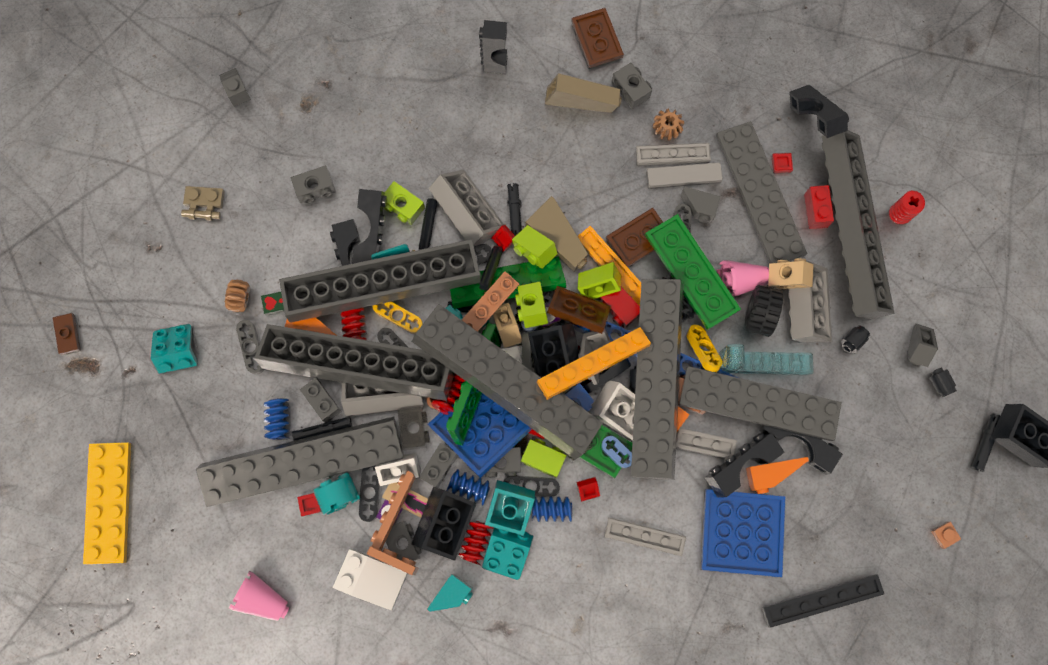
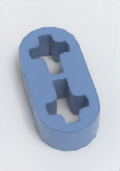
(614, 455)

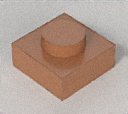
(946, 535)

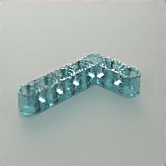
(740, 362)

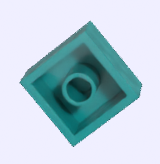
(510, 507)

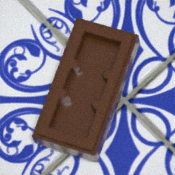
(66, 334)

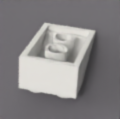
(615, 408)
(370, 579)

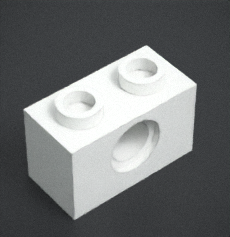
(392, 471)

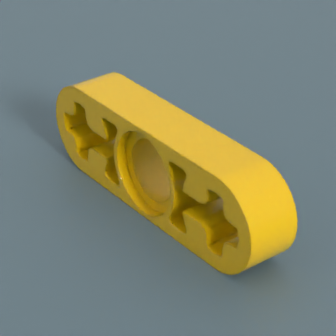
(407, 327)
(709, 359)

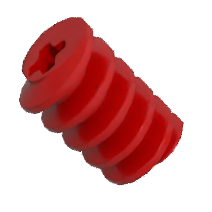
(907, 207)
(352, 323)
(446, 406)
(475, 542)

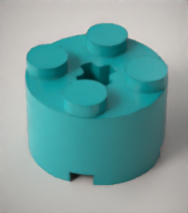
(336, 494)

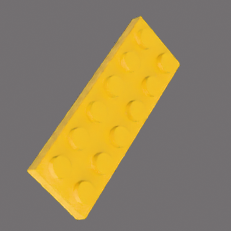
(107, 503)

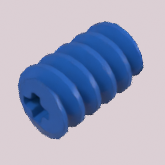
(276, 419)
(469, 486)
(552, 509)

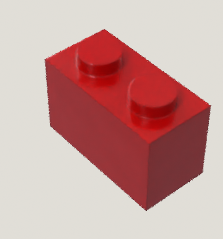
(819, 207)
(622, 308)

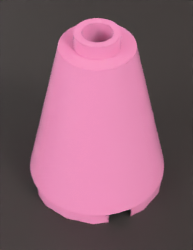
(742, 277)
(259, 599)

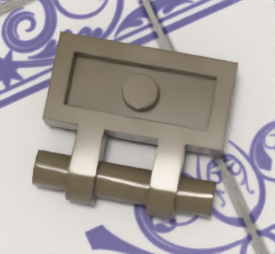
(203, 197)

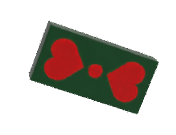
(272, 303)

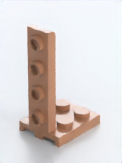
(490, 301)
(388, 520)

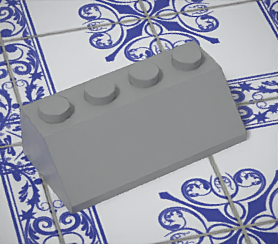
(466, 206)
(811, 309)
(367, 400)

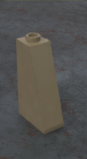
(582, 94)
(553, 224)

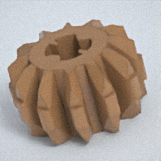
(669, 118)
(237, 295)

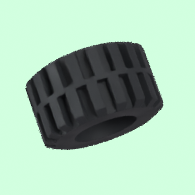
(763, 310)

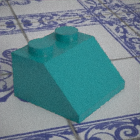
(451, 594)

